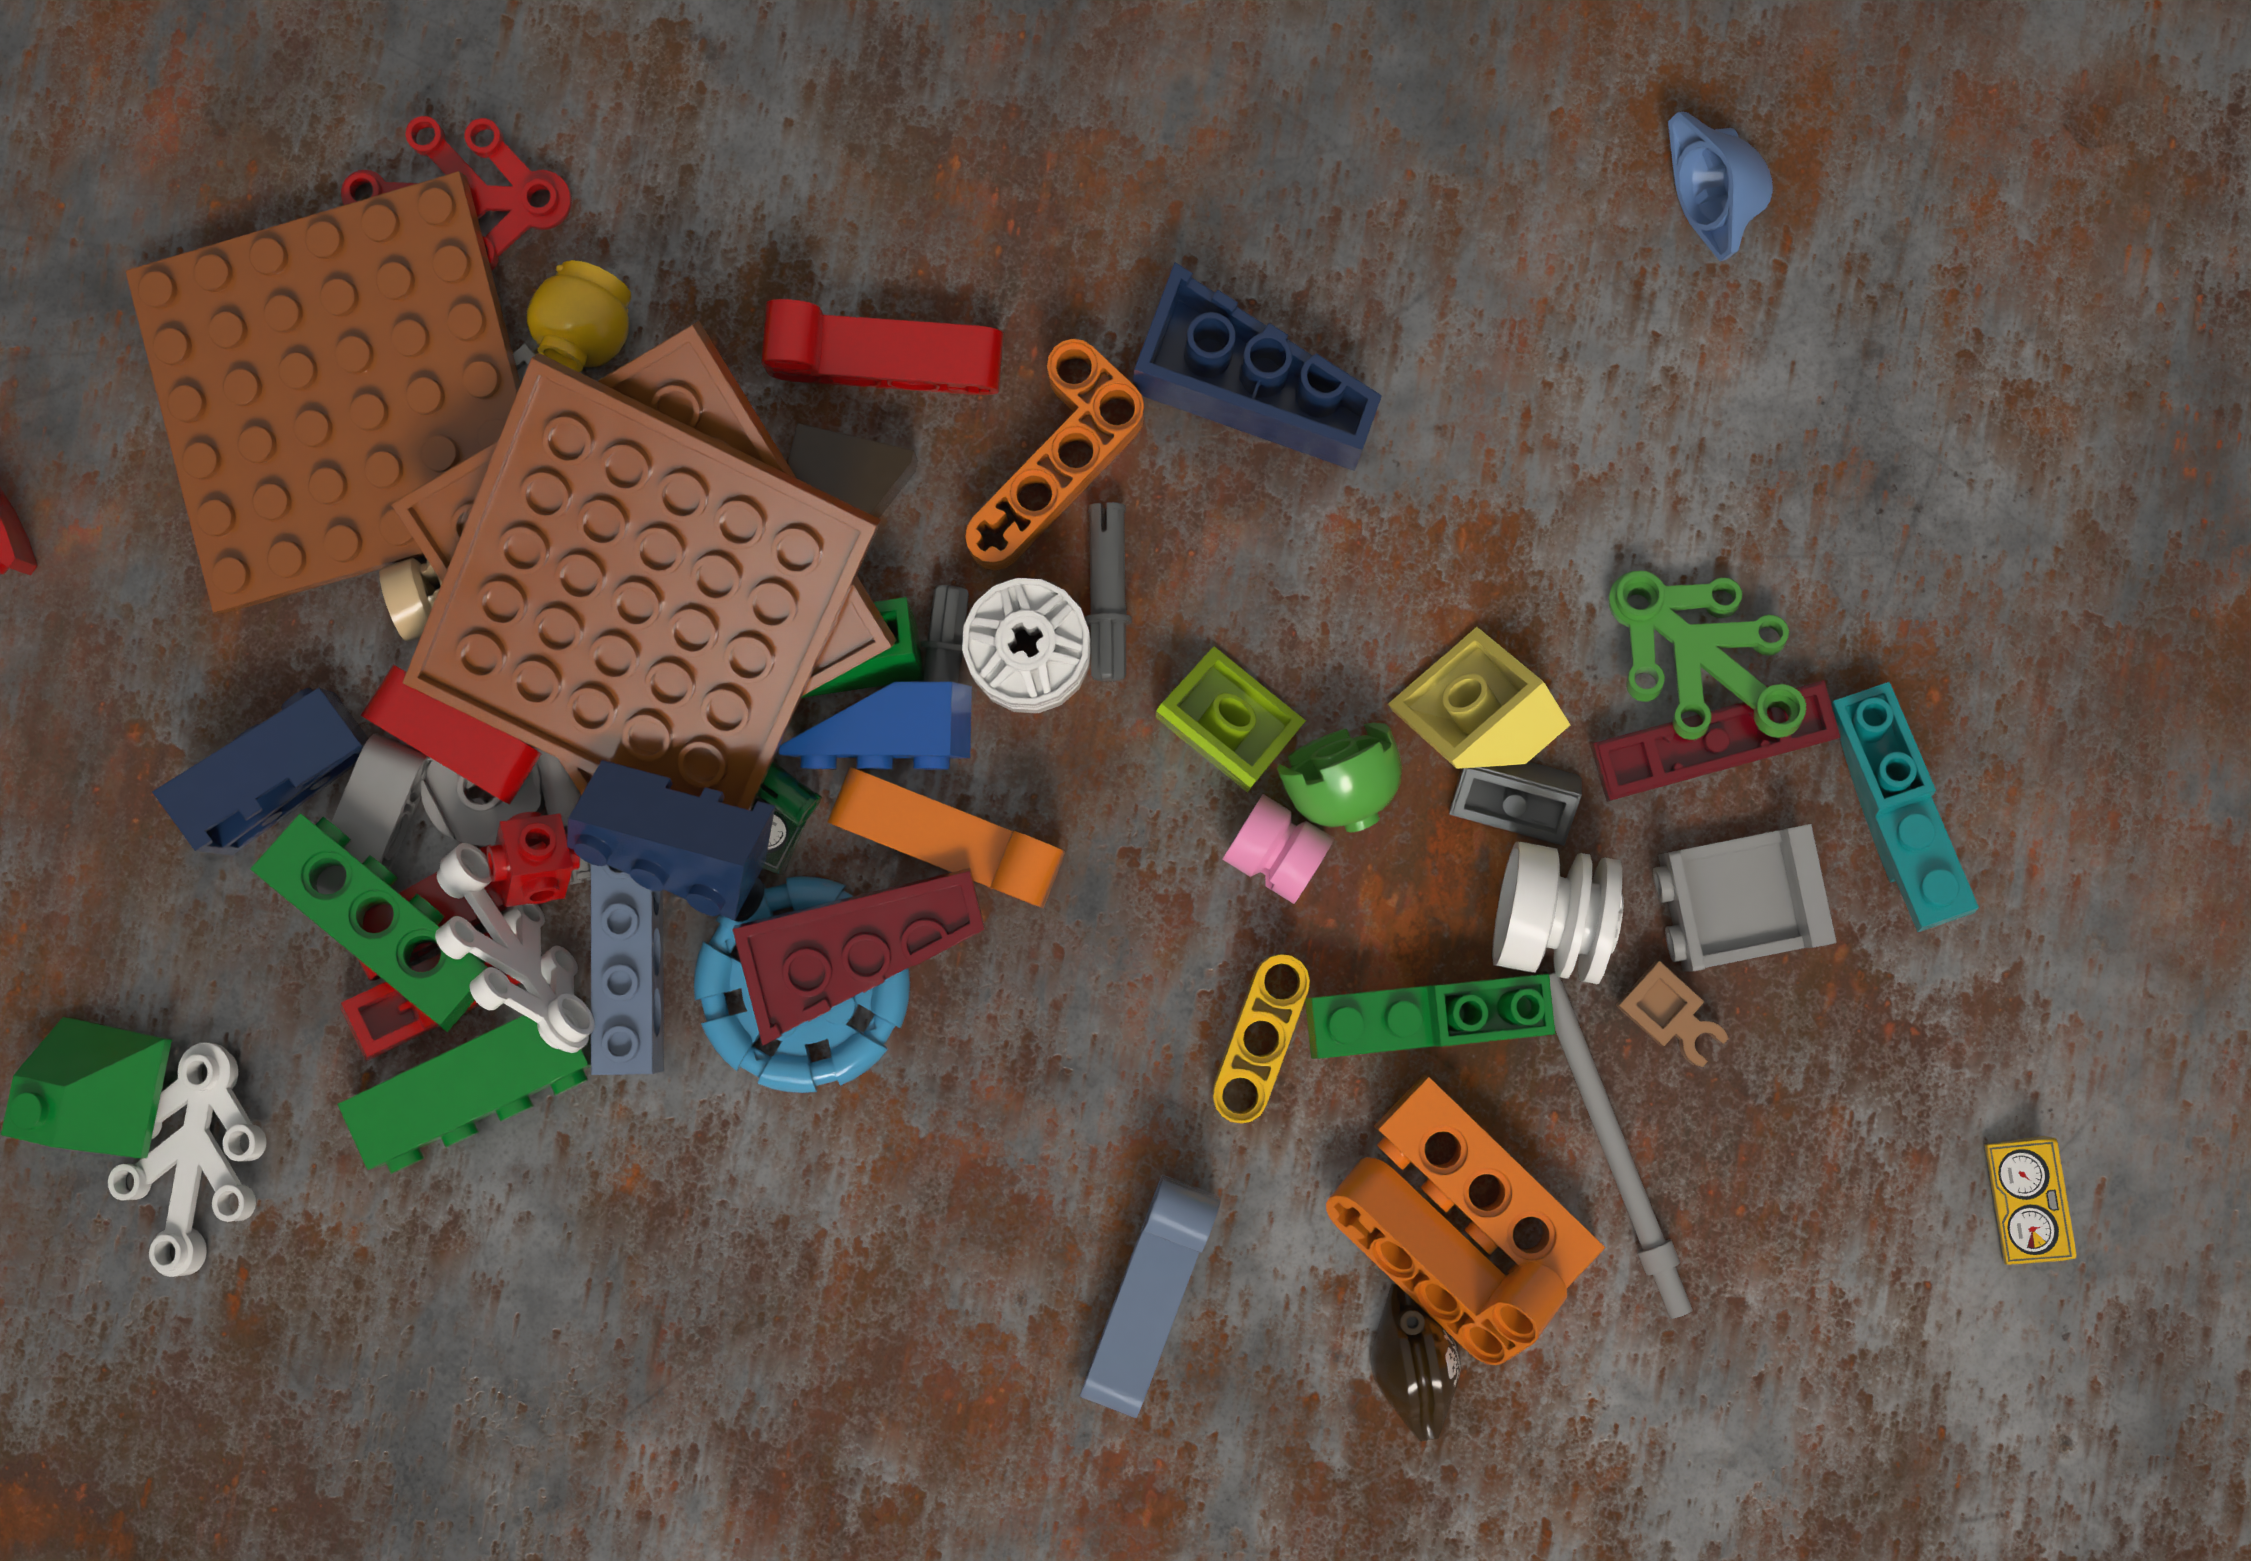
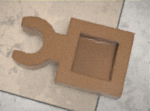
(1666, 1009)

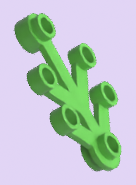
(1699, 647)

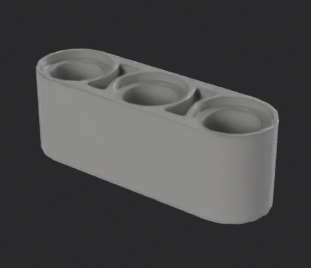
(377, 805)

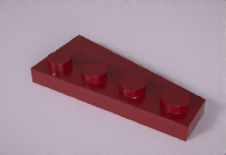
(830, 952)

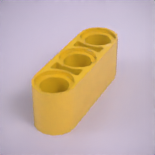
(1260, 1069)

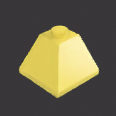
(1481, 706)

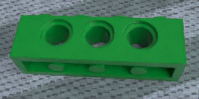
(293, 870)

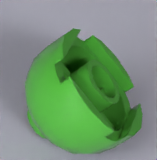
(1344, 778)

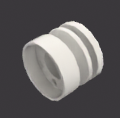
(1016, 679)
(1558, 913)

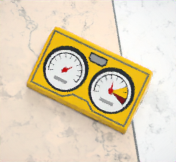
(2030, 1200)

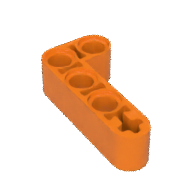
(1046, 467)
(946, 837)
(1441, 1268)

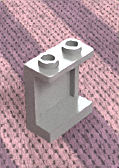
(1744, 898)

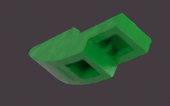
(1430, 1016)

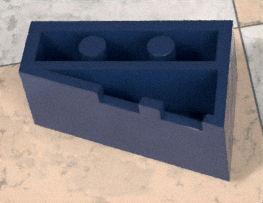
(264, 773)
(671, 837)

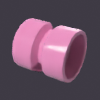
(1278, 849)

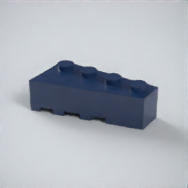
(1249, 376)

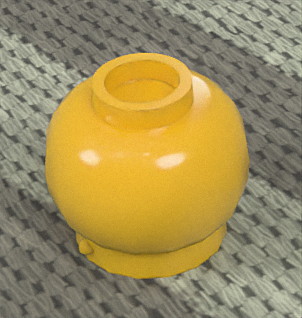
(580, 315)

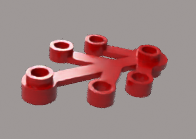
(485, 197)

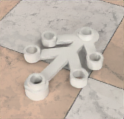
(516, 950)
(195, 1150)

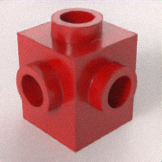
(531, 859)

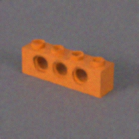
(1426, 1110)

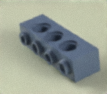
(626, 975)

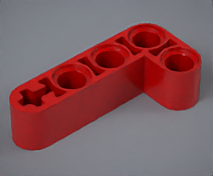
(879, 353)

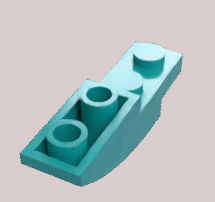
(1900, 807)

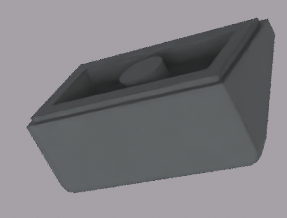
(1519, 799)

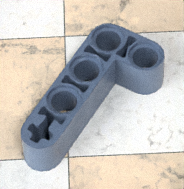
(1150, 1295)

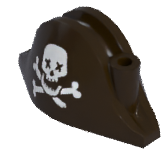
(1415, 1365)

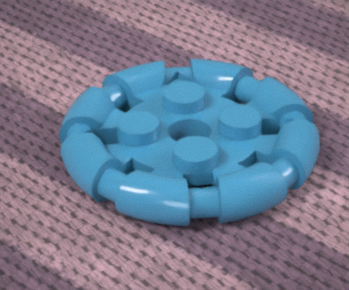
(791, 1065)

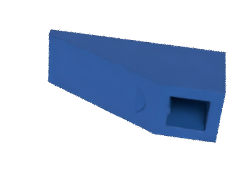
(896, 722)

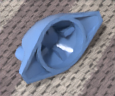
(1717, 181)

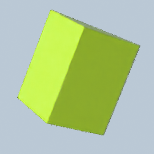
(1229, 718)

